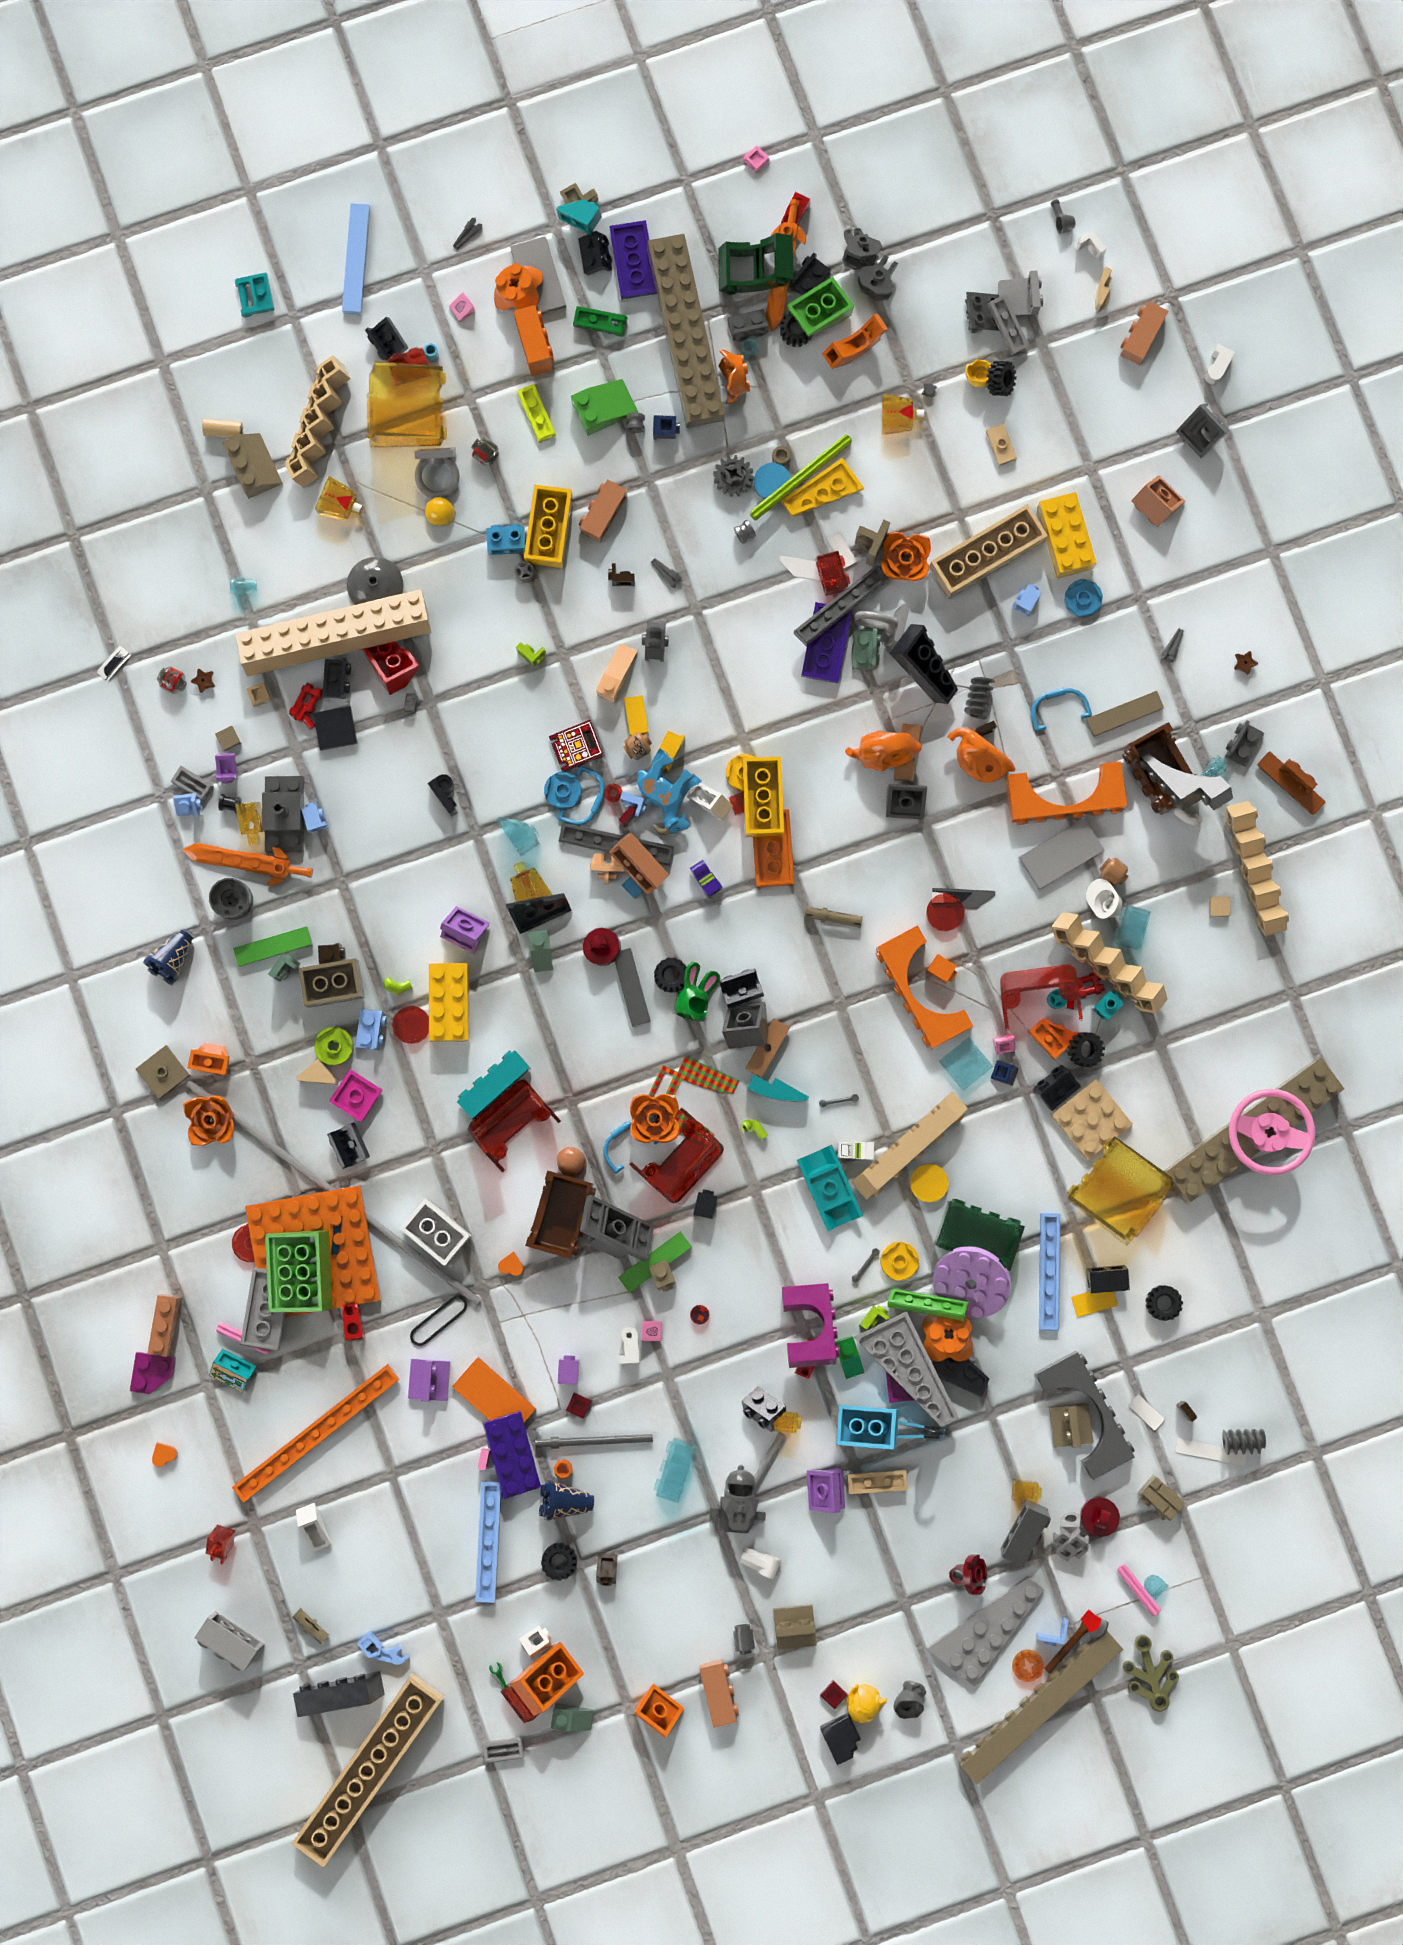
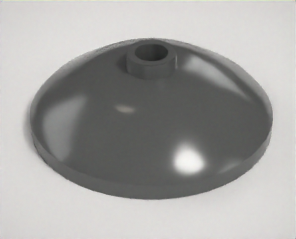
(386, 573)

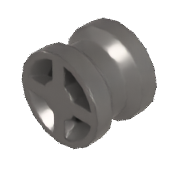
(635, 422)
(744, 532)
(522, 569)

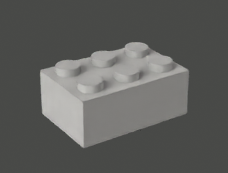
(228, 1641)

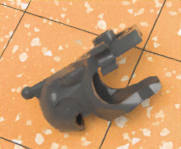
(738, 1503)

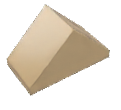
(317, 1073)

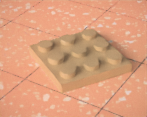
(1091, 1119)

